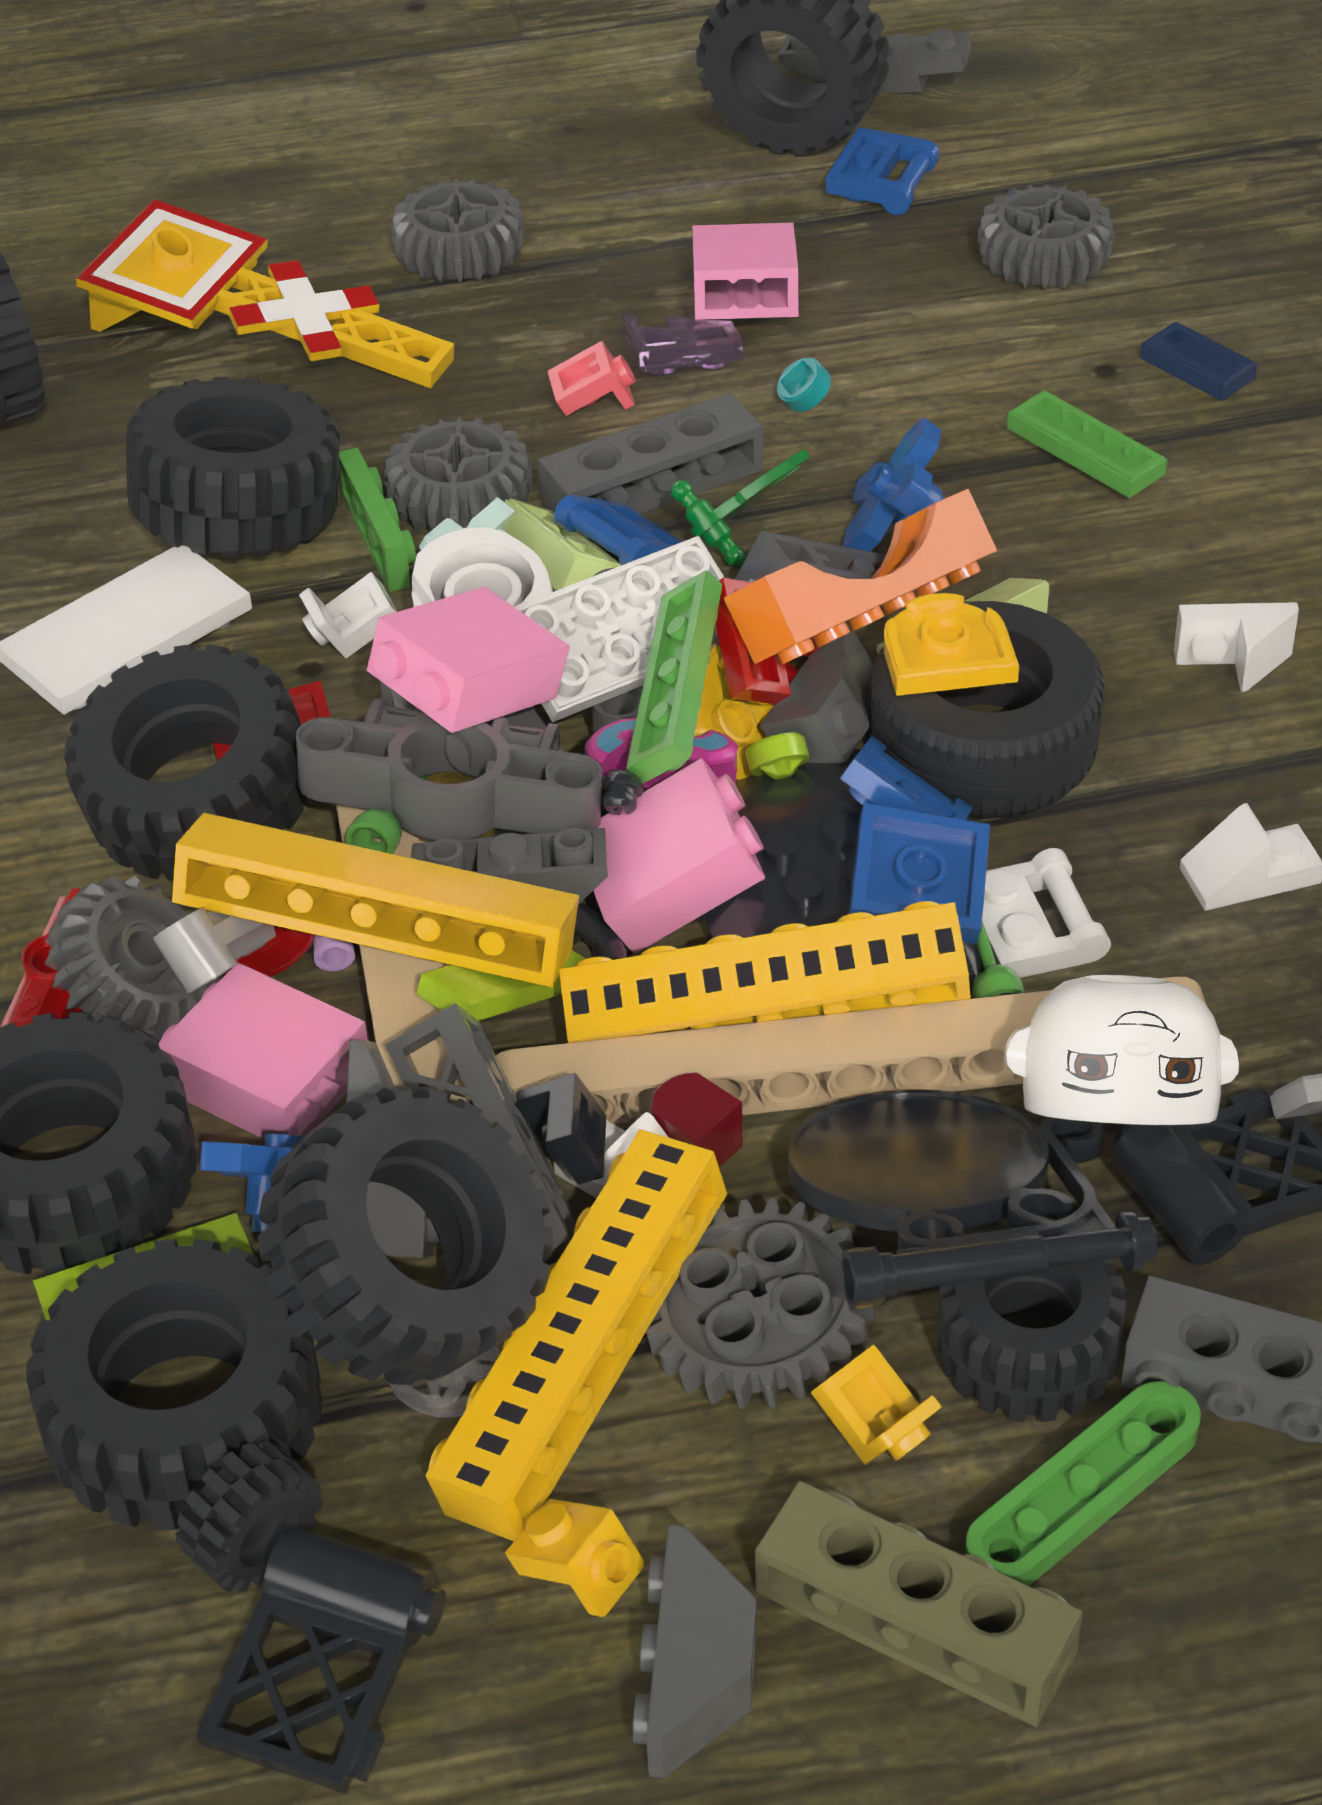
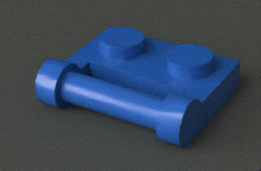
(869, 160)
(613, 527)
(886, 782)

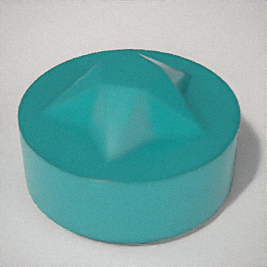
(803, 384)

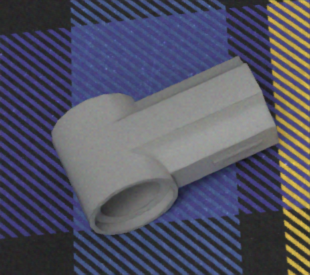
(209, 945)

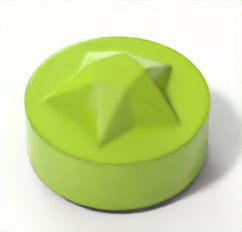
(777, 755)

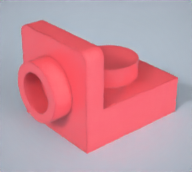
(590, 376)

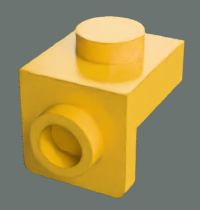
(874, 1407)
(578, 1548)

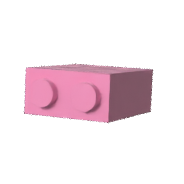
(745, 271)
(467, 658)
(676, 856)
(263, 1054)

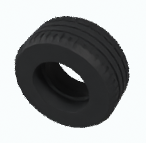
(1010, 758)

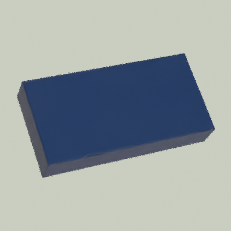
(1198, 361)

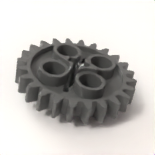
(751, 1286)

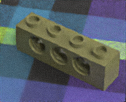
(934, 1635)

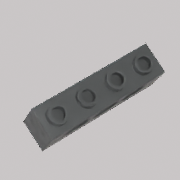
(640, 464)
(1230, 1357)

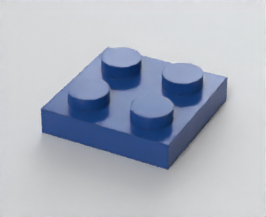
(920, 858)

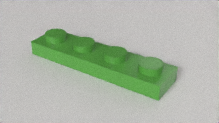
(675, 677)

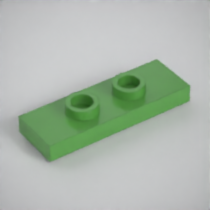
(1087, 443)

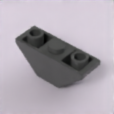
(559, 860)
(697, 1654)

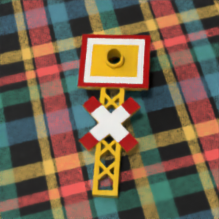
(186, 263)

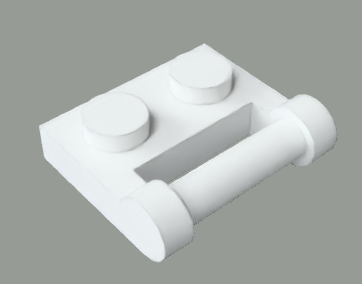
(1019, 928)

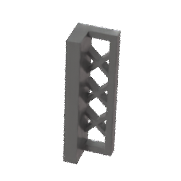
(489, 1091)

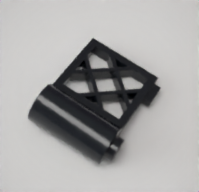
(1197, 1190)
(356, 1603)

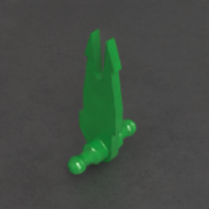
(711, 522)

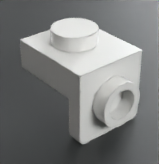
(350, 617)

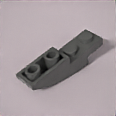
(909, 58)

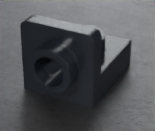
(568, 1124)

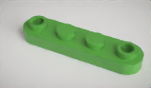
(1086, 1482)

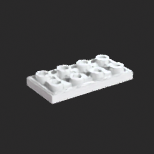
(140, 612)
(613, 623)

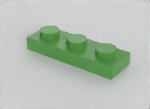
(376, 519)

